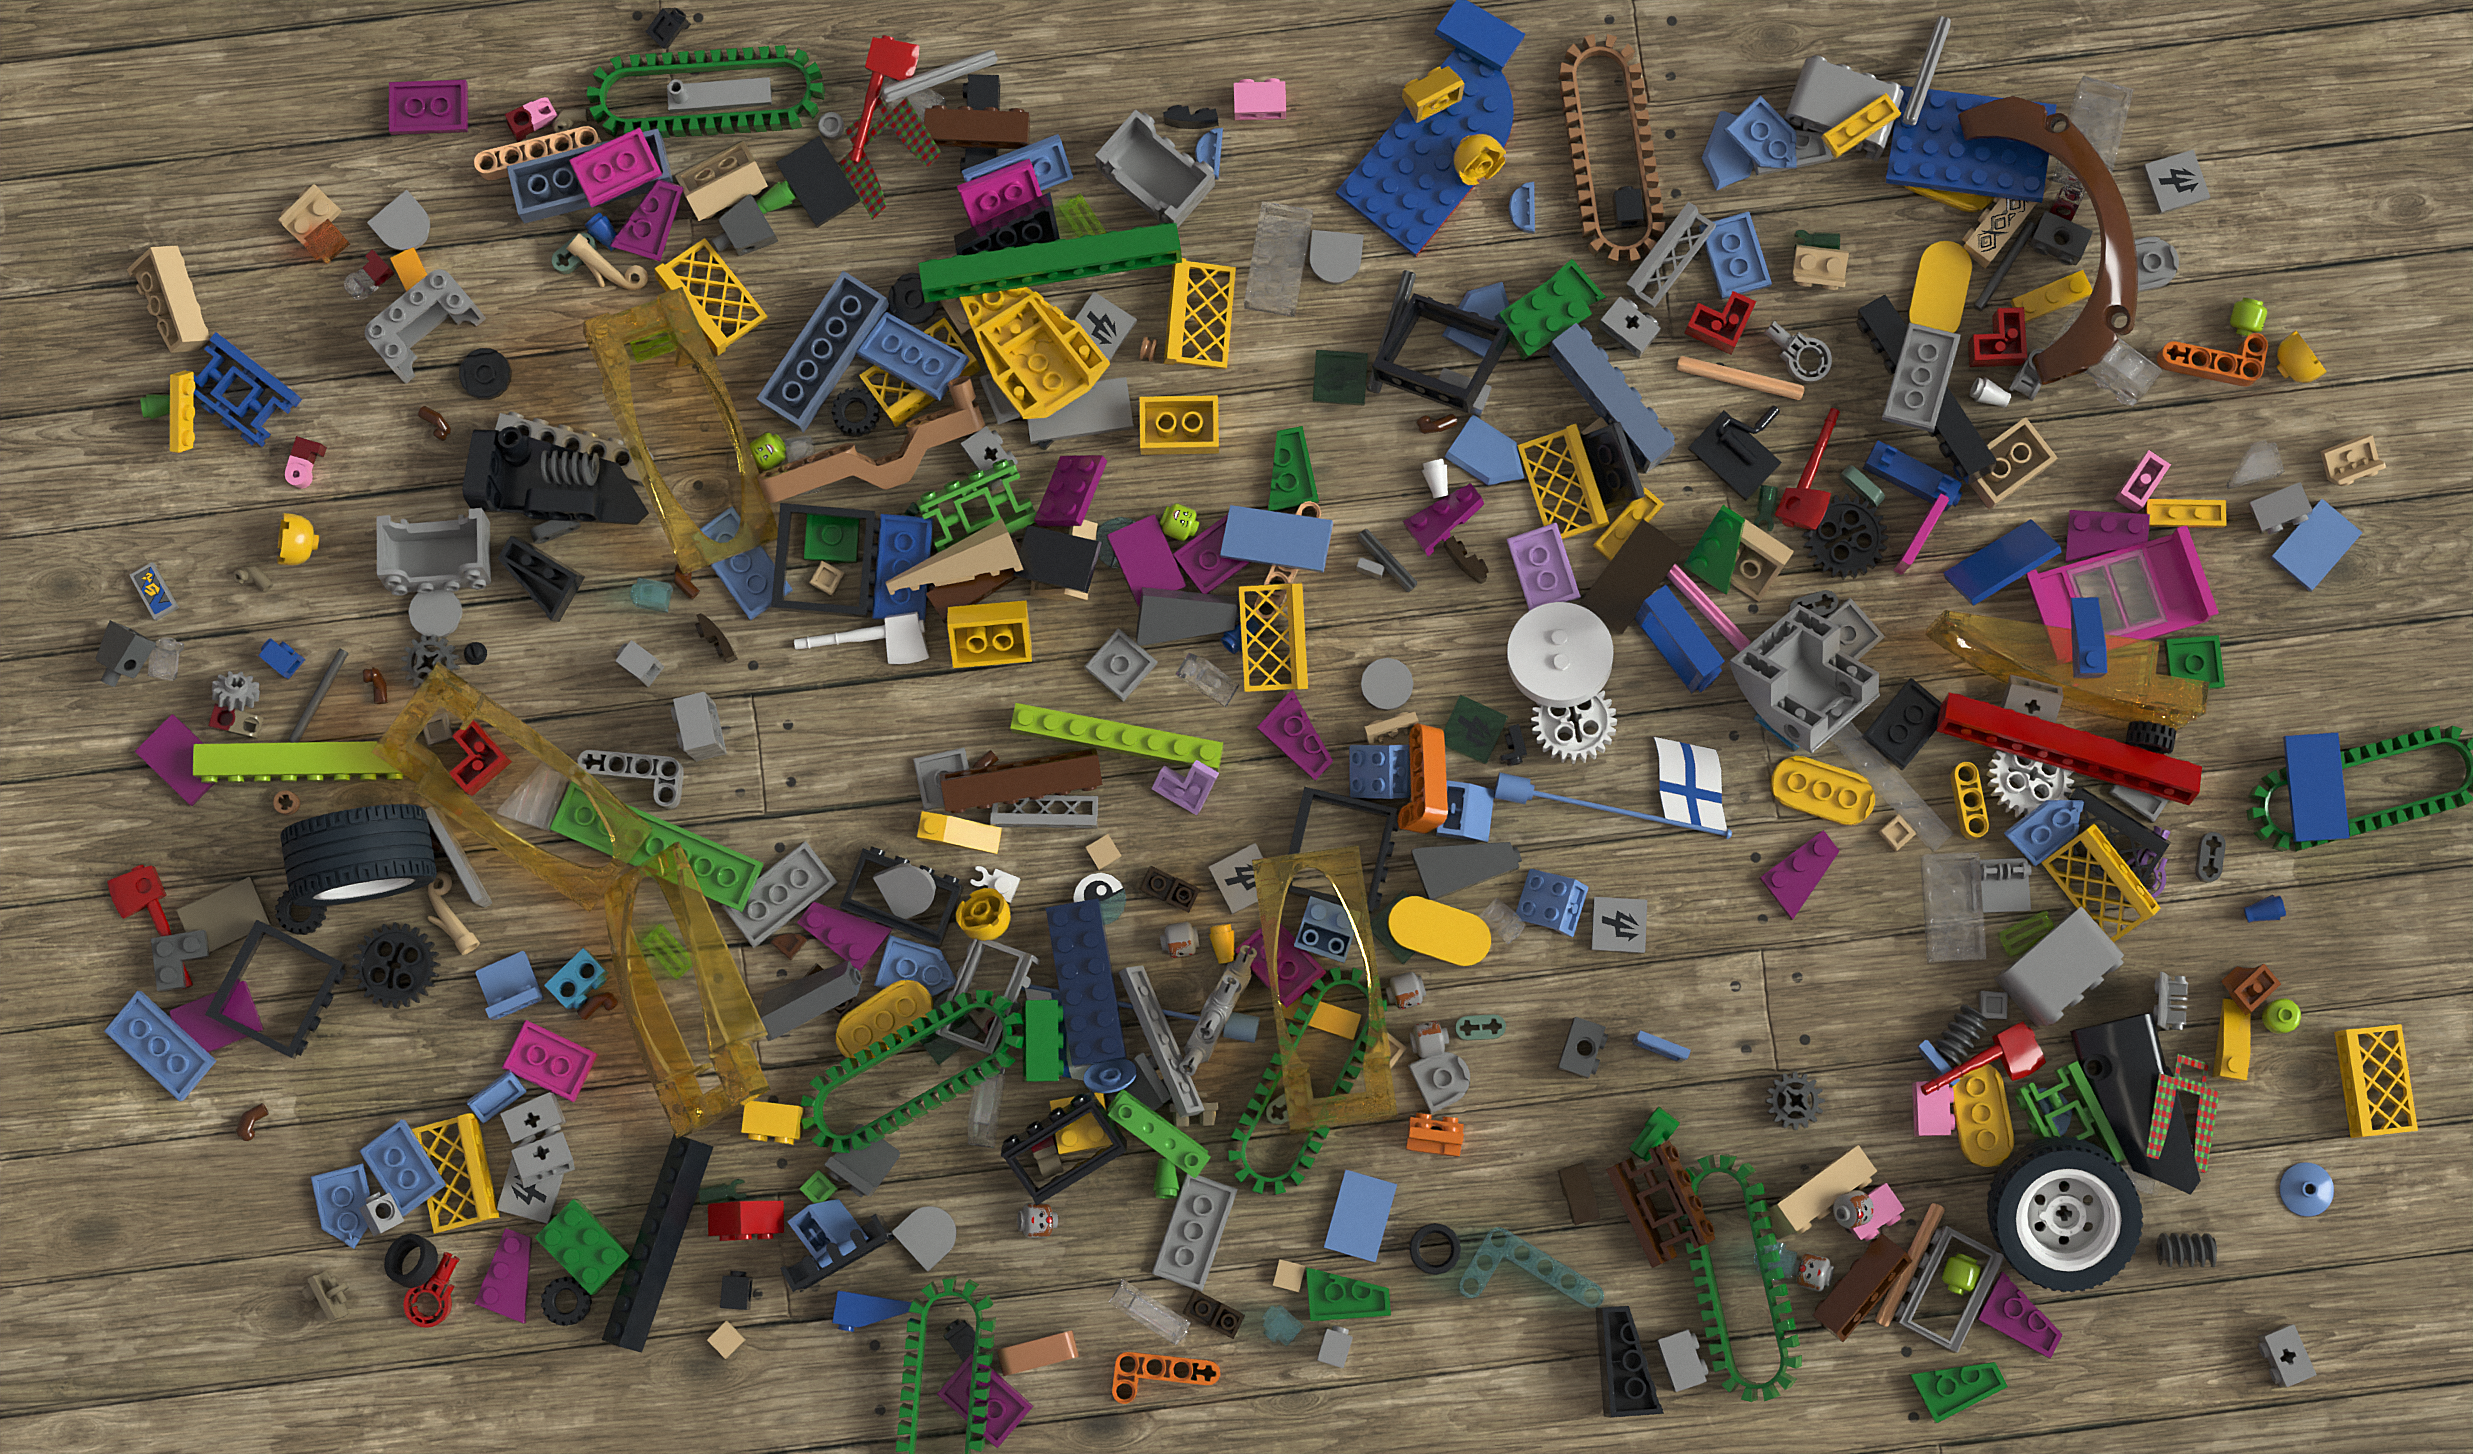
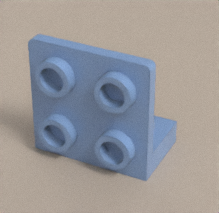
(1379, 771)
(1552, 901)
(509, 985)

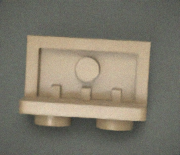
(2351, 460)
(1391, 731)

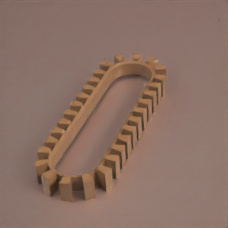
(1639, 134)

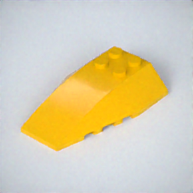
(1033, 350)

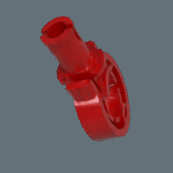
(440, 1278)

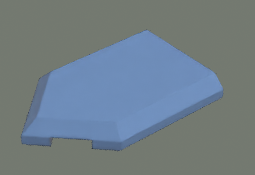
(1764, 136)
(1724, 157)
(1487, 303)
(1486, 453)
(2046, 829)
(914, 962)
(338, 1202)

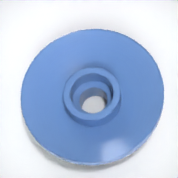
(1110, 1076)
(2293, 1189)

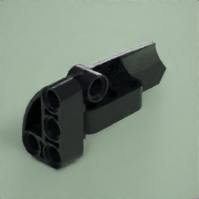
(511, 481)
(2125, 1086)

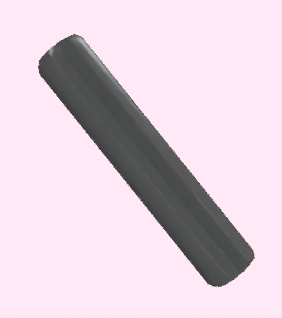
(1386, 559)

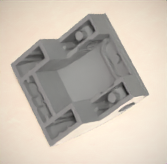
(1803, 679)

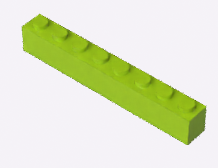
(1115, 737)
(290, 762)

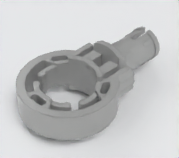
(1791, 356)

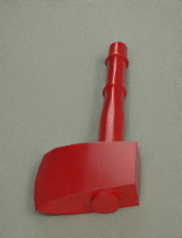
(885, 59)
(1803, 505)
(140, 891)
(2014, 1047)

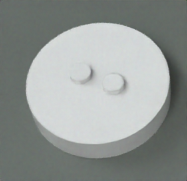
(1560, 654)

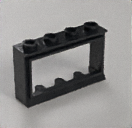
(948, 882)
(1057, 1120)
(809, 1272)

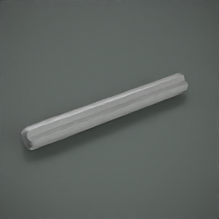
(1926, 71)
(939, 75)

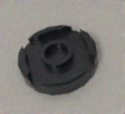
(908, 302)
(485, 374)

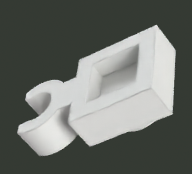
(1001, 881)

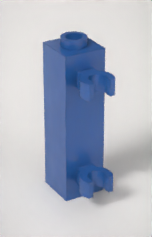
(1912, 475)

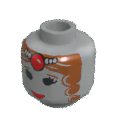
(1180, 939)
(1406, 990)
(1428, 1039)
(1853, 1209)
(1037, 1220)
(1813, 1272)

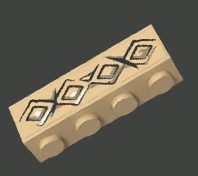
(1997, 227)

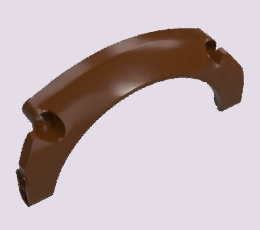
(2117, 278)

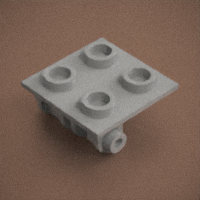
(2005, 885)
(2162, 1011)

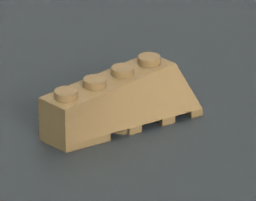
(170, 298)

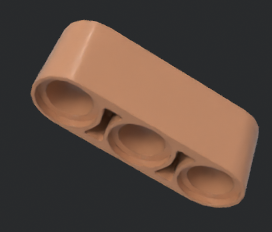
(1037, 1353)

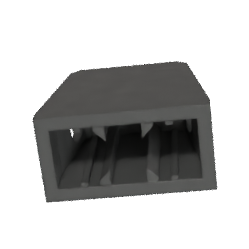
(744, 228)
(122, 652)

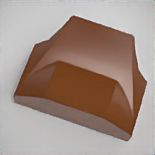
(2250, 986)

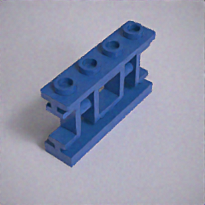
(251, 374)

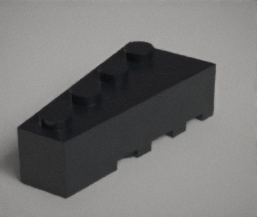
(1015, 228)
(1623, 1366)

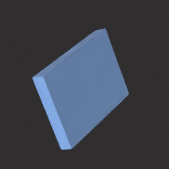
(1736, 256)
(2316, 545)
(402, 1167)
(1360, 1216)

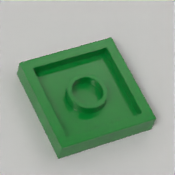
(831, 539)
(2196, 659)

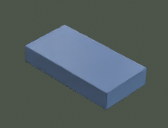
(496, 1096)

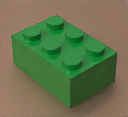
(1543, 314)
(1041, 1041)
(584, 1246)

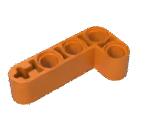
(2210, 357)
(1428, 781)
(1167, 1373)

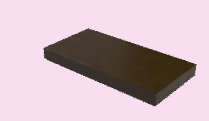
(1632, 576)

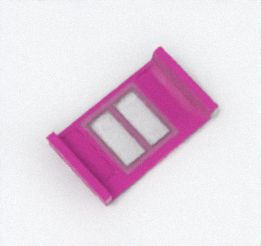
(2139, 588)

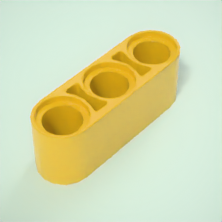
(1965, 813)

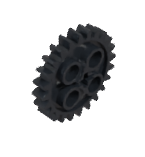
(1856, 556)
(372, 960)

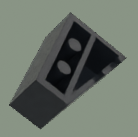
(542, 576)

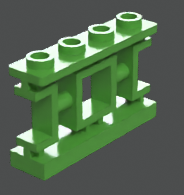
(969, 489)
(2090, 1112)

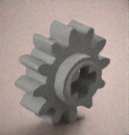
(235, 691)

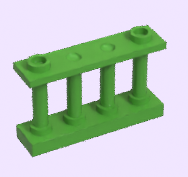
(1158, 1133)

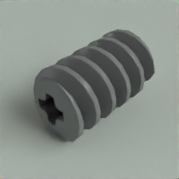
(568, 469)
(1960, 1034)
(2187, 1249)

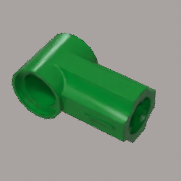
(1657, 1129)

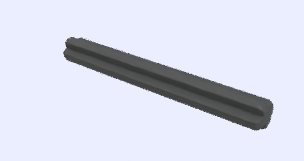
(1399, 304)

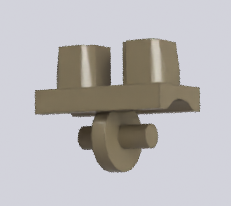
(1207, 1116)
(329, 1296)

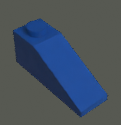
(2088, 638)
(862, 1310)

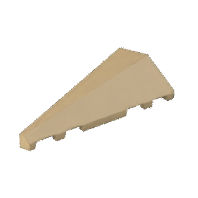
(977, 554)

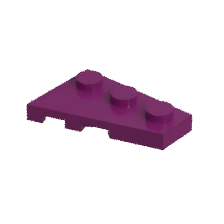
(650, 223)
(1441, 517)
(2104, 531)
(1295, 736)
(1800, 872)
(844, 933)
(507, 1277)
(2015, 1316)

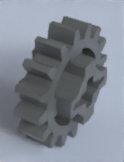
(423, 654)
(1785, 1091)

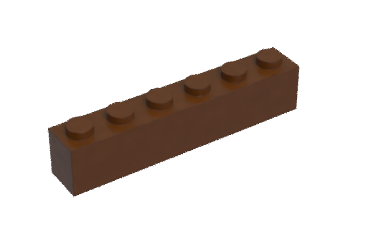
(1020, 780)

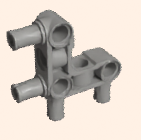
(1218, 1010)

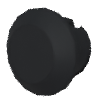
(475, 653)

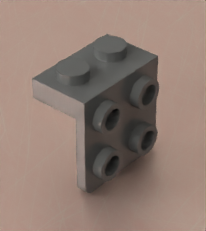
(1147, 1084)
(865, 1167)

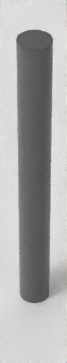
(2004, 266)
(318, 696)

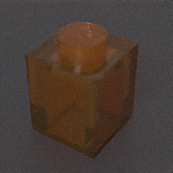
(326, 242)

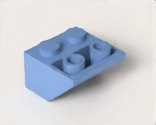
(1468, 812)
(1325, 930)
(825, 1224)

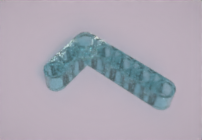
(1529, 1265)

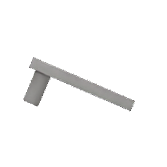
(718, 94)

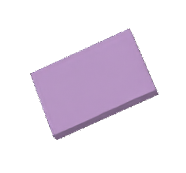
(1543, 566)

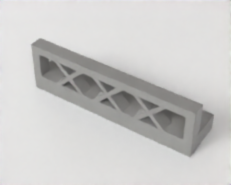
(1665, 246)
(1048, 820)

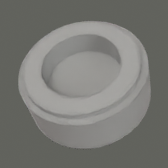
(831, 125)

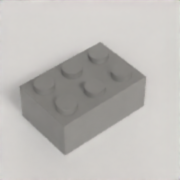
(699, 726)

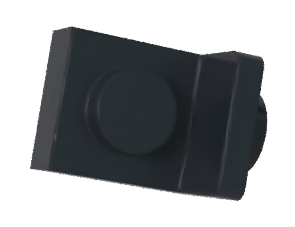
(667, 26)
(1514, 741)
(961, 1338)

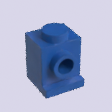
(281, 658)

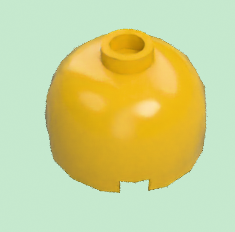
(1478, 158)
(2298, 360)
(295, 540)
(984, 915)

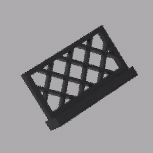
(2125, 825)

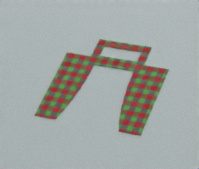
(910, 131)
(2164, 1106)

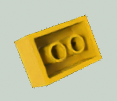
(1179, 425)
(989, 634)

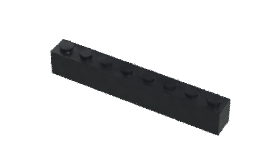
(1953, 428)
(657, 1243)

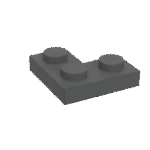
(171, 952)

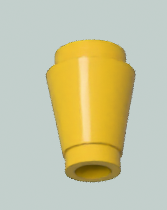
(1223, 942)

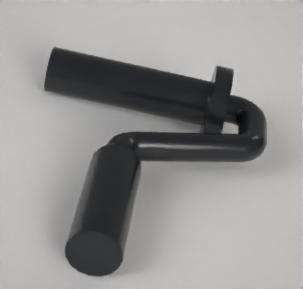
(1735, 443)

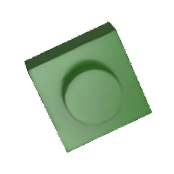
(818, 1188)

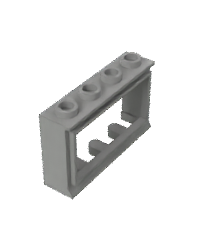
(964, 977)
(1919, 1285)

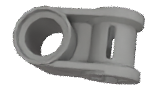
(2026, 379)

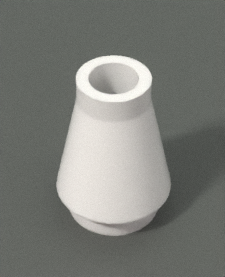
(1988, 392)
(1436, 477)

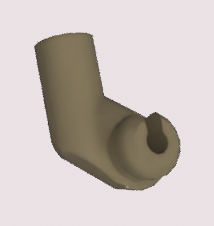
(567, 118)
(252, 574)

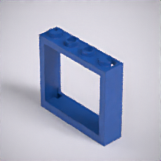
(1679, 640)

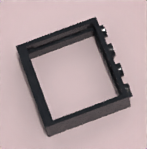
(1427, 386)
(781, 560)
(1385, 850)
(238, 969)

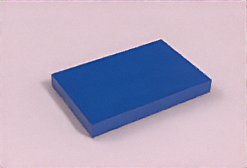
(1479, 34)

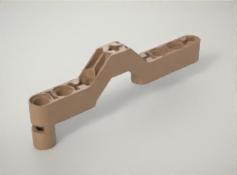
(884, 471)

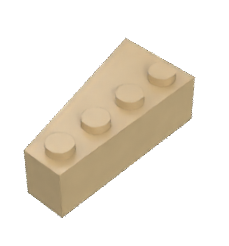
(1820, 1192)

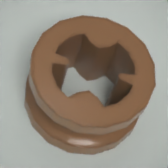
(1148, 349)
(280, 808)

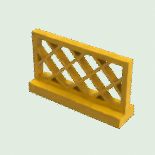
(1179, 305)
(712, 332)
(915, 399)
(1582, 470)
(1296, 641)
(2113, 867)
(2354, 1081)
(477, 1168)

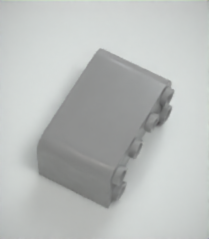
(1832, 93)
(1153, 171)
(415, 316)
(434, 554)
(2060, 968)

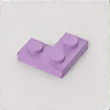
(1187, 791)

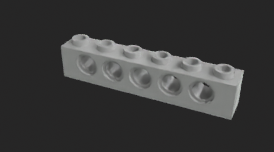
(565, 436)

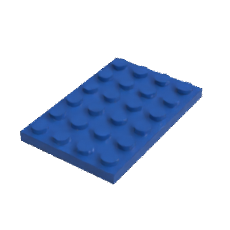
(1940, 159)

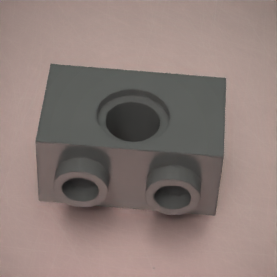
(2075, 238)
(1570, 1059)

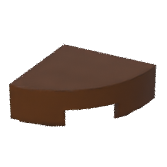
(789, 944)

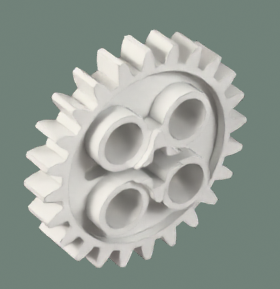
(1597, 716)
(2024, 799)

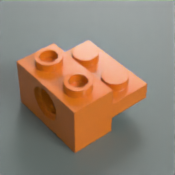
(1446, 1142)

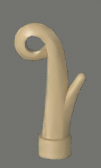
(600, 266)
(448, 921)

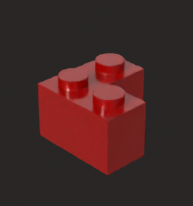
(1718, 328)
(2007, 343)
(484, 759)
(745, 1219)

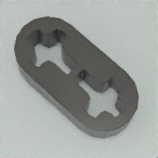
(552, 530)
(1812, 599)
(2204, 856)

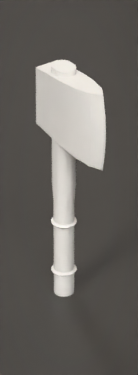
(902, 632)

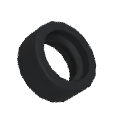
(1454, 1243)
(399, 1250)

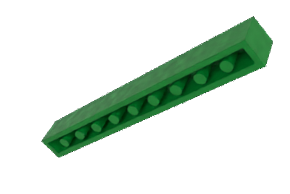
(1050, 262)

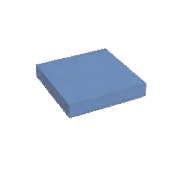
(1661, 1046)

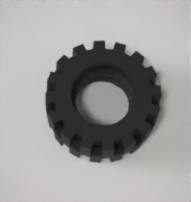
(847, 398)
(2151, 736)
(303, 927)
(549, 1298)

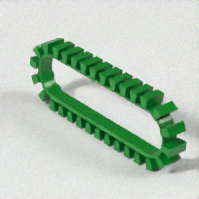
(800, 59)
(2381, 819)
(893, 1041)
(1271, 1076)
(912, 1359)
(1751, 1388)

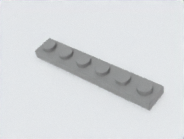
(1161, 1040)

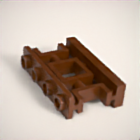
(1643, 1212)

